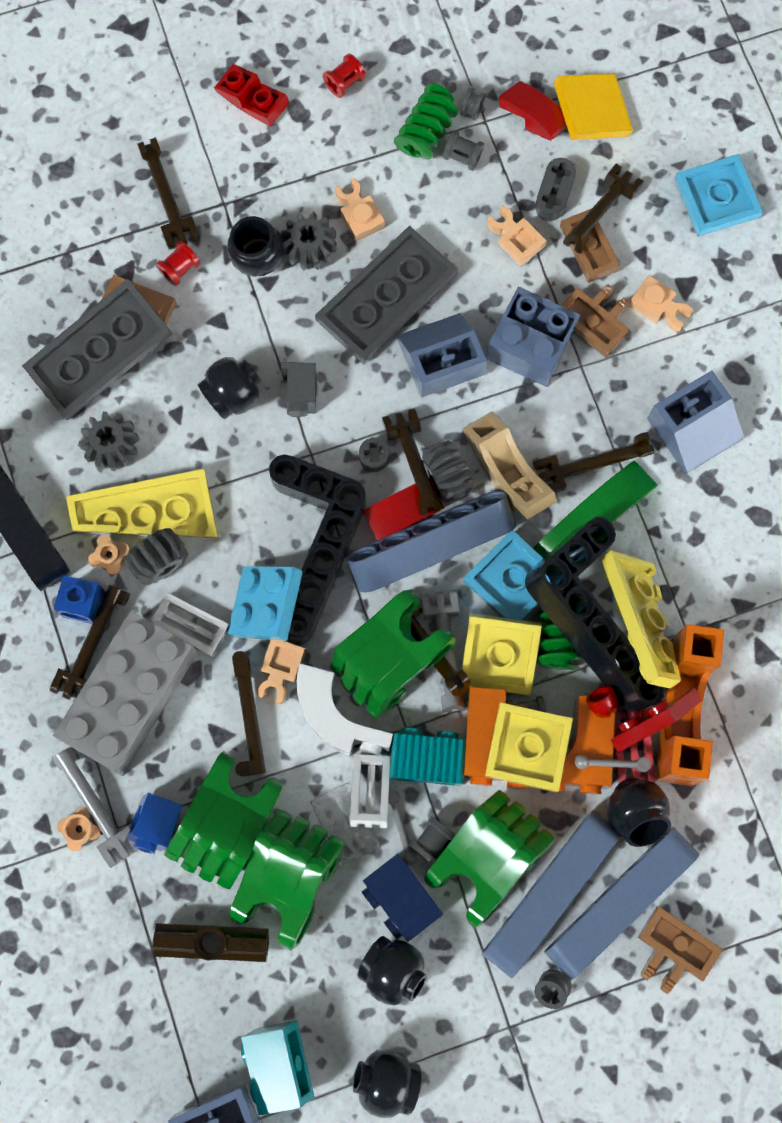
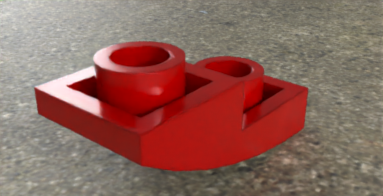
(251, 96)
(540, 112)
(396, 512)

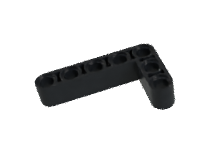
(28, 538)
(323, 543)
(589, 615)

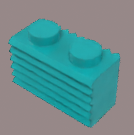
(428, 758)

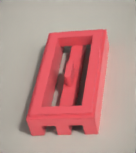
(646, 746)

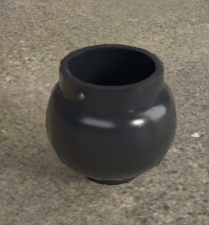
(255, 246)
(230, 386)
(639, 812)
(393, 971)
(387, 1083)

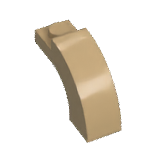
(507, 467)

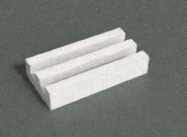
(216, 639)
(370, 818)

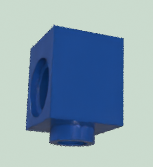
(79, 599)
(153, 823)

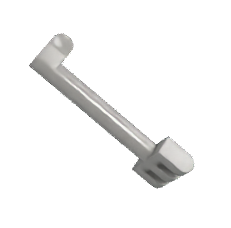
(441, 614)
(114, 839)

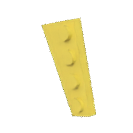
(147, 506)
(645, 624)

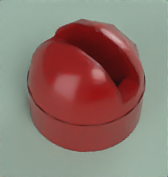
(602, 701)

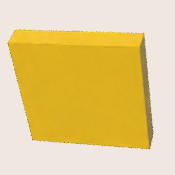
(593, 106)

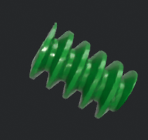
(427, 122)
(557, 648)

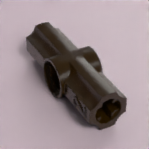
(186, 942)

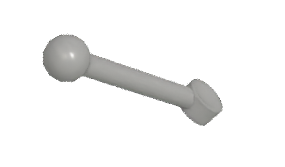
(642, 764)
(409, 856)

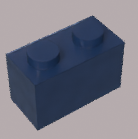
(402, 899)

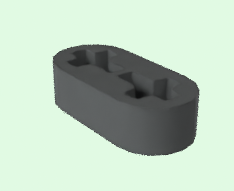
(549, 187)

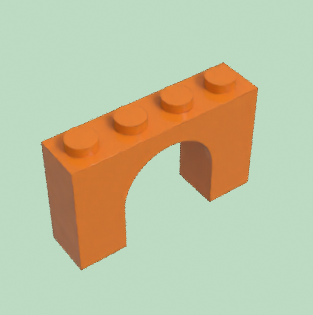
(590, 738)
(681, 752)

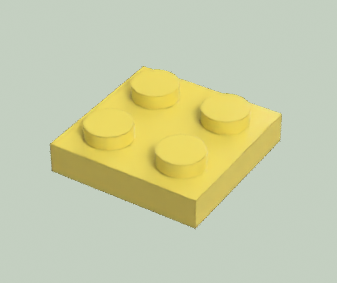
(501, 653)
(528, 747)

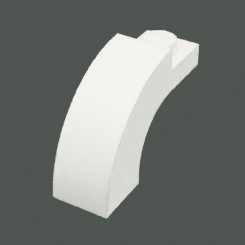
(317, 704)

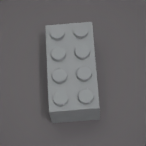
(126, 693)

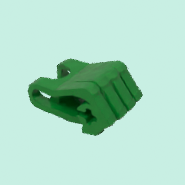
(386, 656)
(221, 825)
(493, 851)
(287, 873)

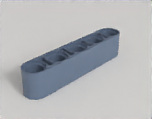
(431, 541)
(551, 894)
(621, 904)

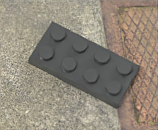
(386, 294)
(97, 349)

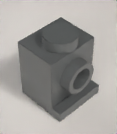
(299, 388)

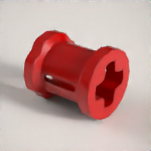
(344, 75)
(178, 263)

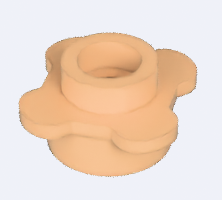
(111, 564)
(68, 826)

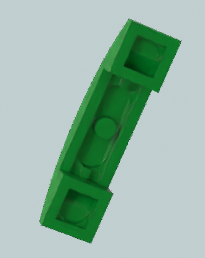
(608, 501)

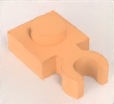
(359, 214)
(518, 240)
(656, 300)
(282, 664)

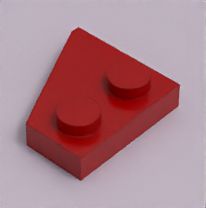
(659, 717)

